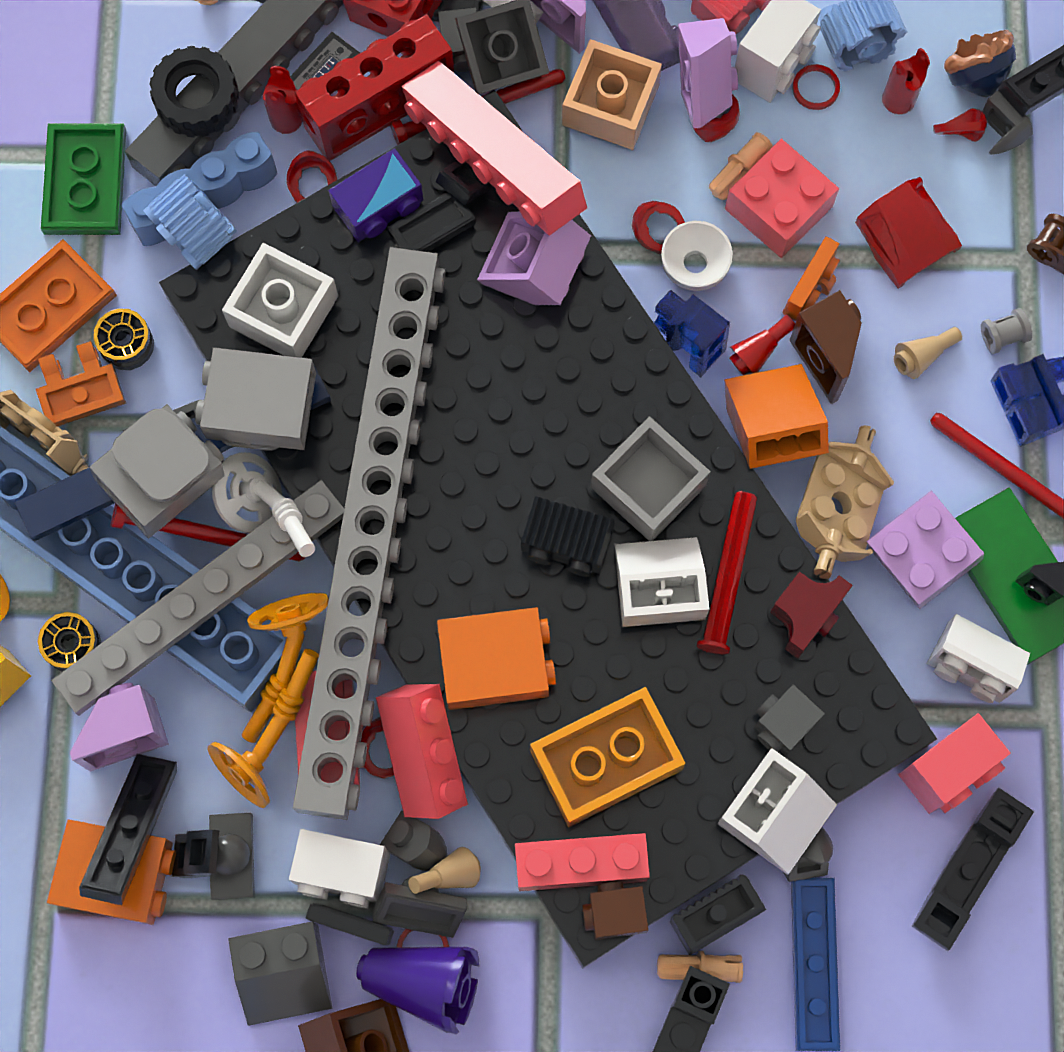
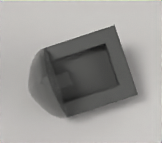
(1007, 123)
(415, 843)
(814, 860)

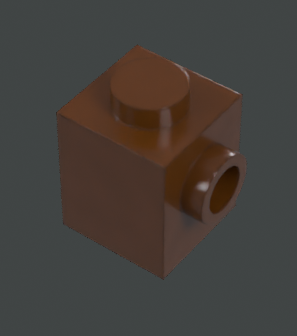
(615, 911)

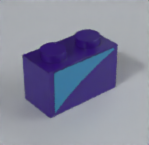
(376, 195)

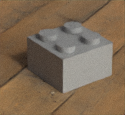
(650, 479)

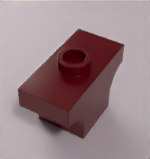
(808, 609)

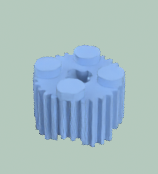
(861, 31)
(190, 221)

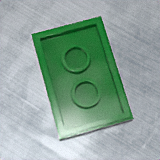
(83, 179)

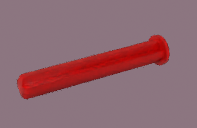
(729, 574)

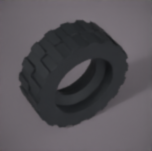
(194, 62)

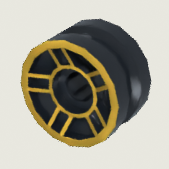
(116, 326)
(66, 627)

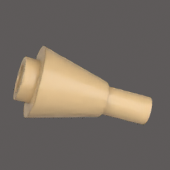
(917, 355)
(456, 870)

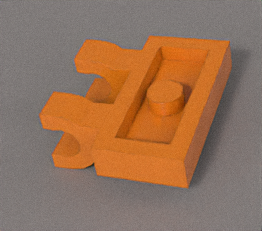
(818, 272)
(81, 394)

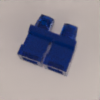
(693, 328)
(1032, 397)

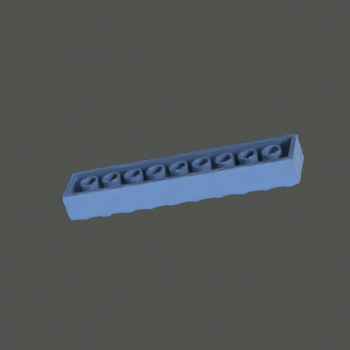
(134, 573)

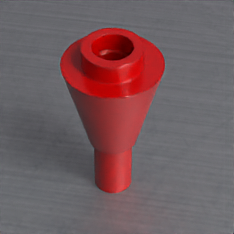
(755, 350)

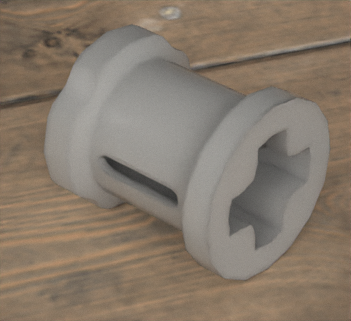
(1006, 330)

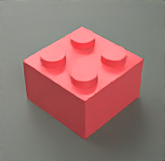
(781, 198)
(961, 759)

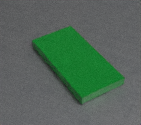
(1010, 548)

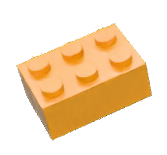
(607, 756)

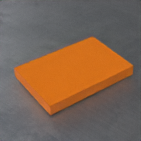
(50, 304)

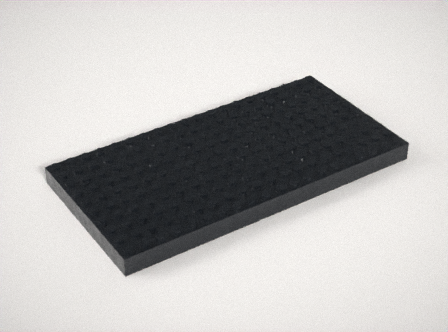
(529, 409)

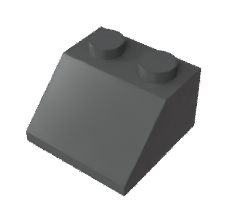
(502, 45)
(280, 973)

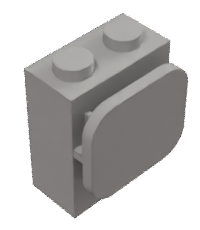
(256, 399)
(158, 468)

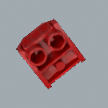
(906, 231)

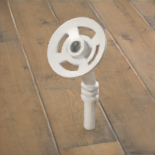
(258, 495)

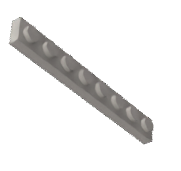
(193, 602)

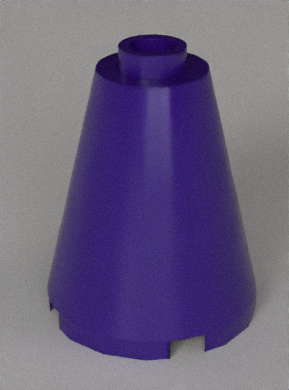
(423, 981)

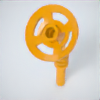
(289, 617)
(245, 768)

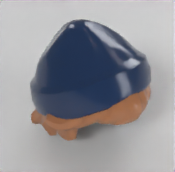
(982, 62)

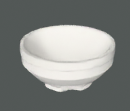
(698, 239)

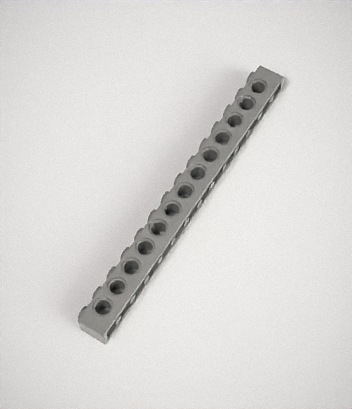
(404, 272)

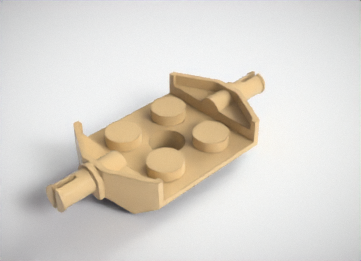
(30, 422)
(857, 482)

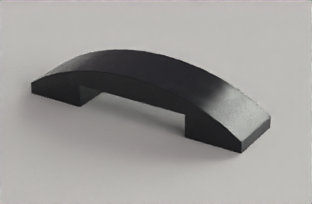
(971, 868)

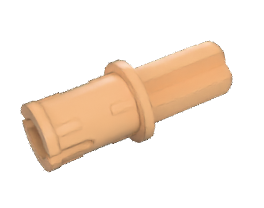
(739, 165)
(723, 967)

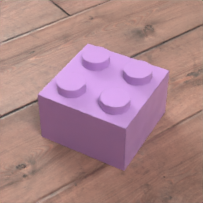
(925, 549)

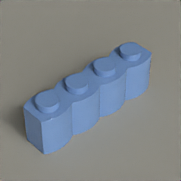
(220, 174)

